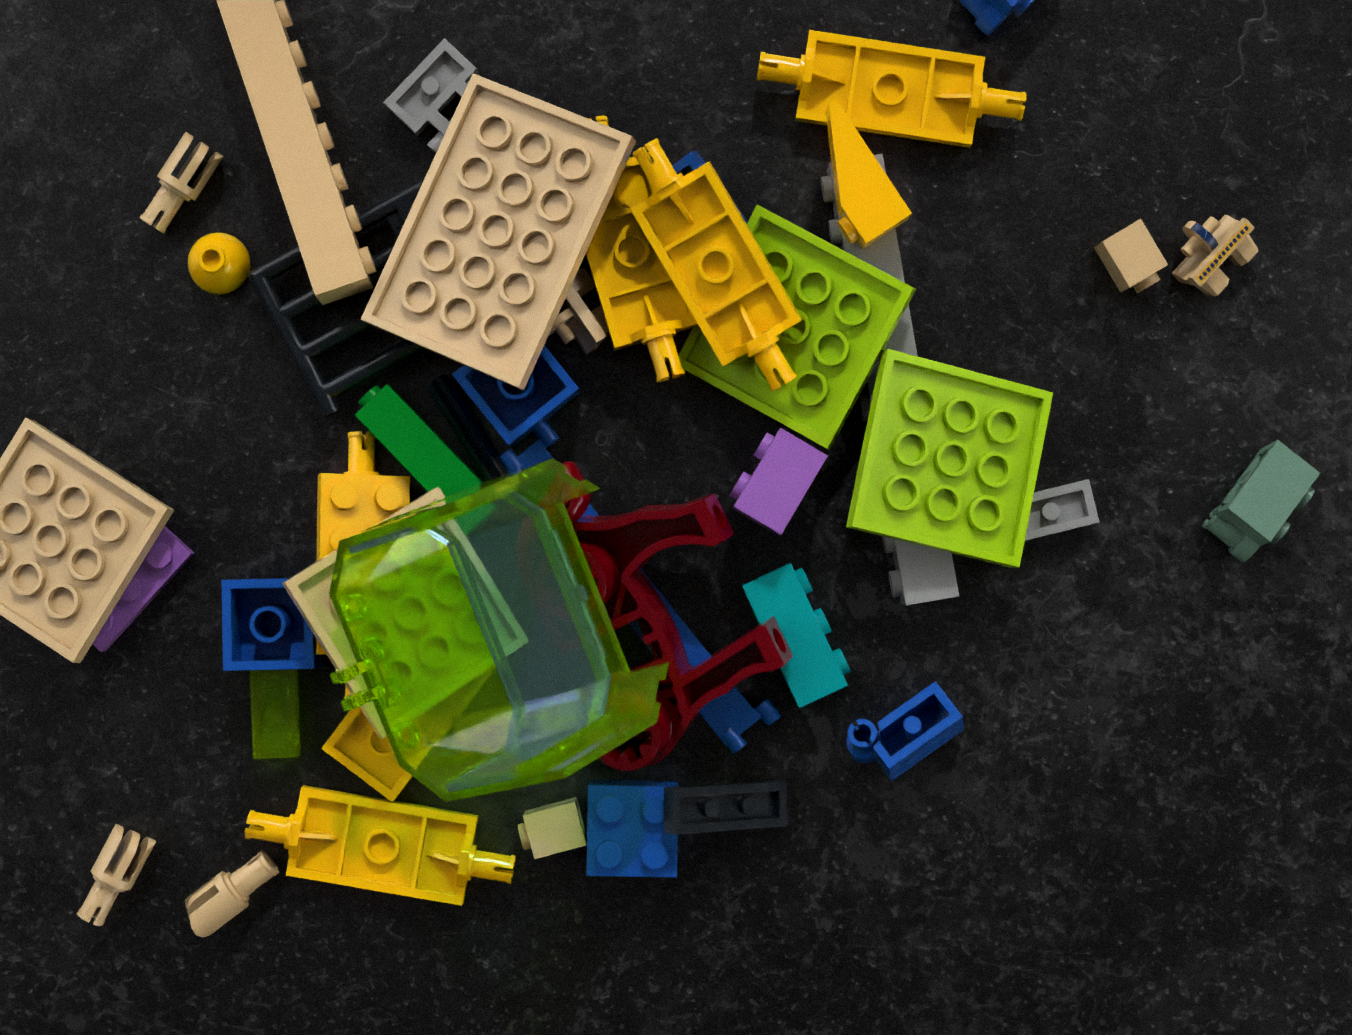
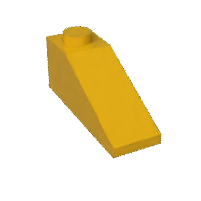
(863, 191)

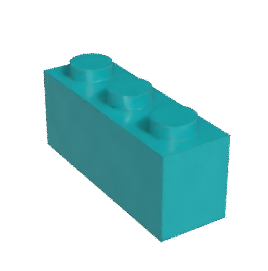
(814, 667)

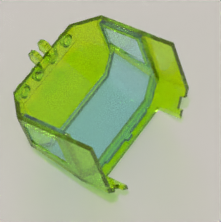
(488, 638)

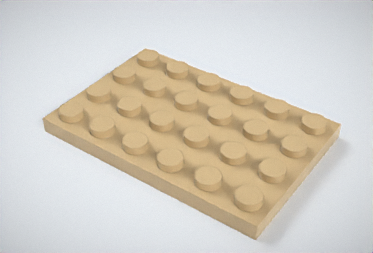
(498, 230)

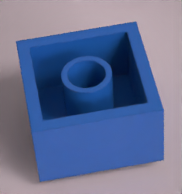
(517, 411)
(264, 628)
(628, 830)

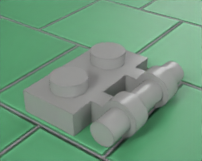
(430, 90)

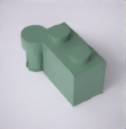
(1262, 501)

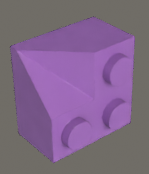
(778, 481)

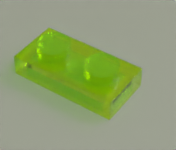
(275, 713)

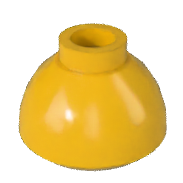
(218, 263)

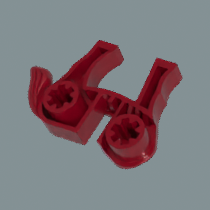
(615, 553)

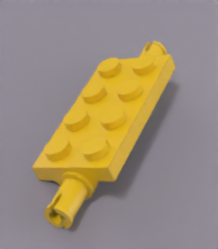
(892, 87)
(715, 264)
(631, 280)
(355, 499)
(381, 845)

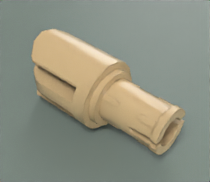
(175, 189)
(112, 876)
(227, 894)

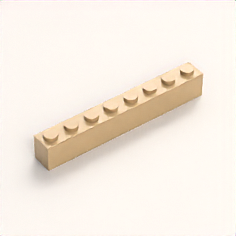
(298, 147)

